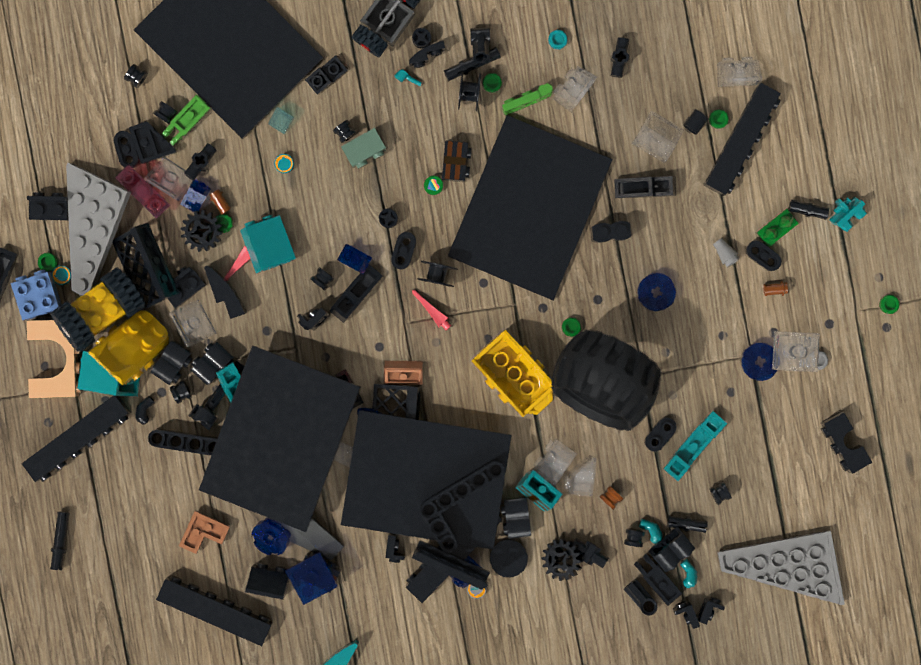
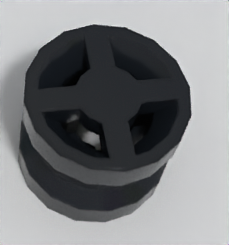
(421, 34)
(135, 76)
(165, 112)
(344, 131)
(388, 215)
(322, 278)
(180, 392)
(720, 493)
(634, 537)

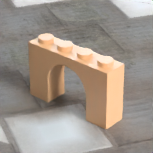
(66, 382)

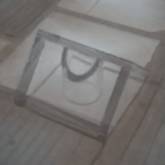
(169, 179)
(192, 323)

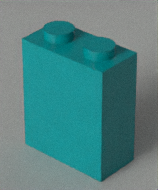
(267, 243)

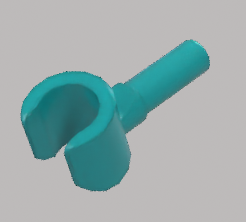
(401, 75)

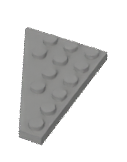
(94, 217)
(795, 563)

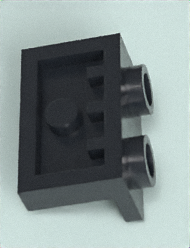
(48, 207)
(187, 284)
(317, 317)

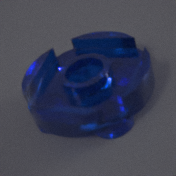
(646, 297)
(753, 370)
(277, 531)

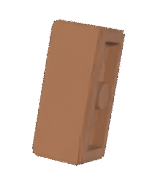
(403, 372)

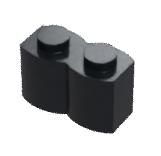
(604, 232)
(213, 361)
(172, 362)
(517, 517)
(671, 549)

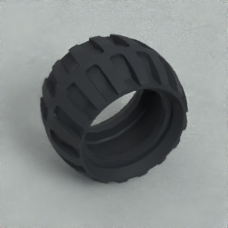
(606, 380)

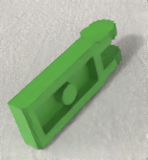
(528, 98)
(187, 119)

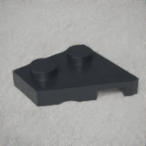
(150, 143)

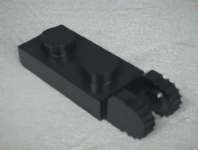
(659, 581)

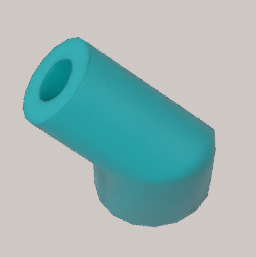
(653, 528)
(691, 576)

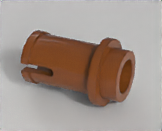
(220, 201)
(775, 289)

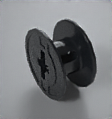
(469, 91)
(437, 273)

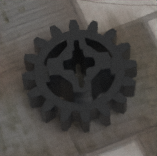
(201, 224)
(554, 557)

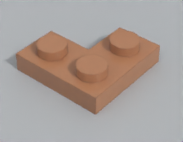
(200, 527)

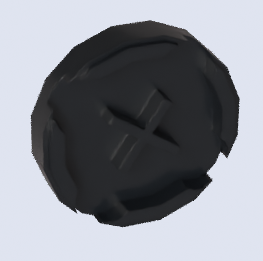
(508, 558)

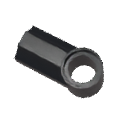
(480, 43)
(695, 122)
(640, 596)

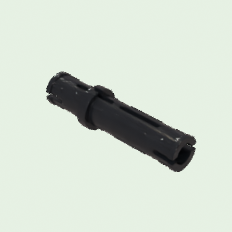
(469, 65)
(59, 541)

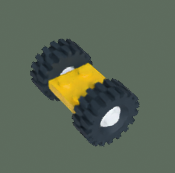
(97, 309)

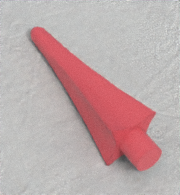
(240, 261)
(439, 318)

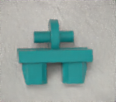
(845, 210)

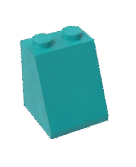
(97, 379)

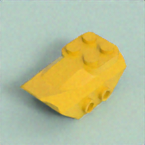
(131, 346)
(515, 374)

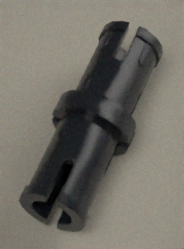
(808, 209)
(687, 524)

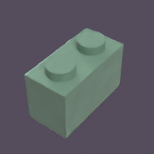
(364, 148)

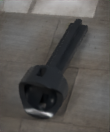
(205, 413)

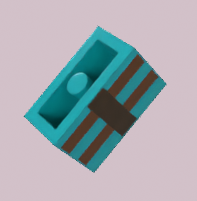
(538, 490)

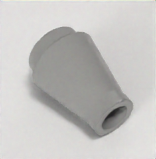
(726, 253)

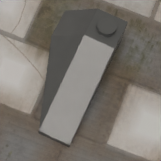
(315, 539)

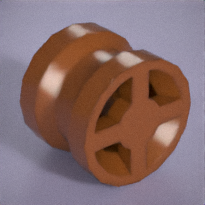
(611, 497)

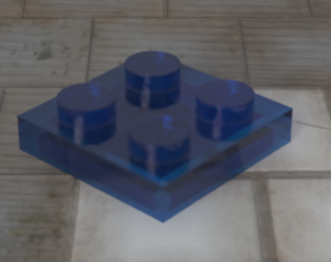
(311, 578)

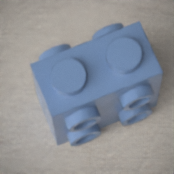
(36, 295)

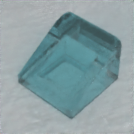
(281, 120)

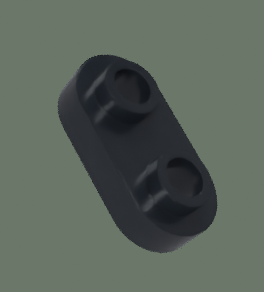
(126, 150)
(403, 250)
(763, 255)
(660, 434)

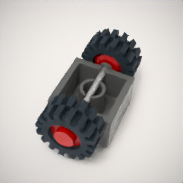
(384, 24)

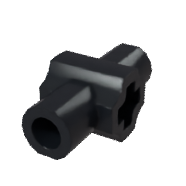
(618, 67)
(194, 169)
(590, 553)

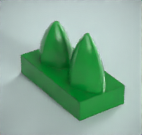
(777, 228)

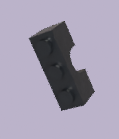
(836, 428)

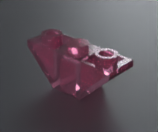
(143, 191)

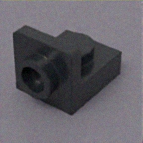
(392, 544)
(706, 612)
(690, 616)

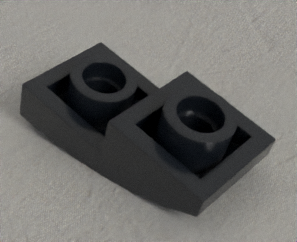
(420, 58)
(327, 74)

